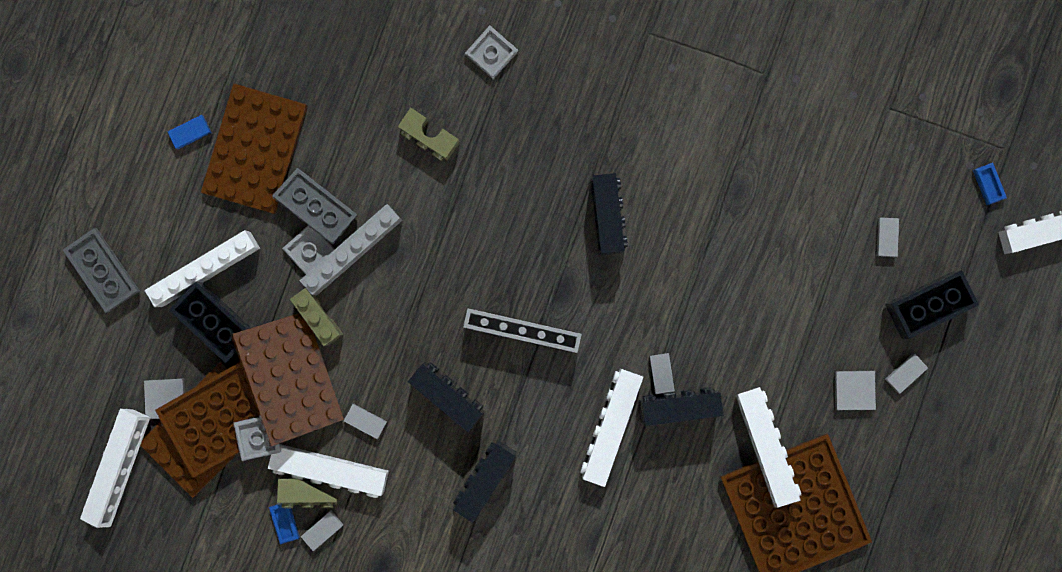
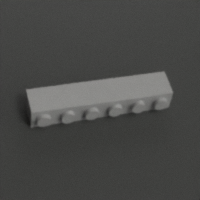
(350, 250)
(522, 330)

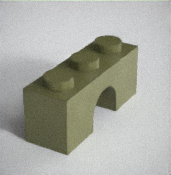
(413, 127)
(316, 318)

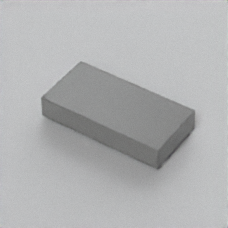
(887, 237)
(661, 373)
(906, 373)
(365, 421)
(322, 530)

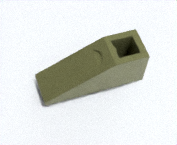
(297, 492)

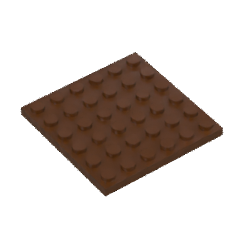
(805, 531)

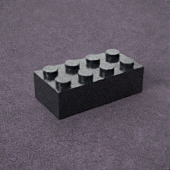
(607, 214)
(932, 304)
(209, 320)
(446, 396)
(681, 407)
(483, 483)

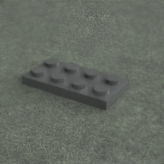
(315, 206)
(101, 270)

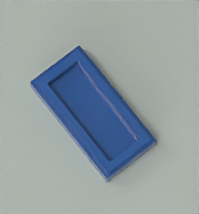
(189, 132)
(989, 184)
(284, 523)

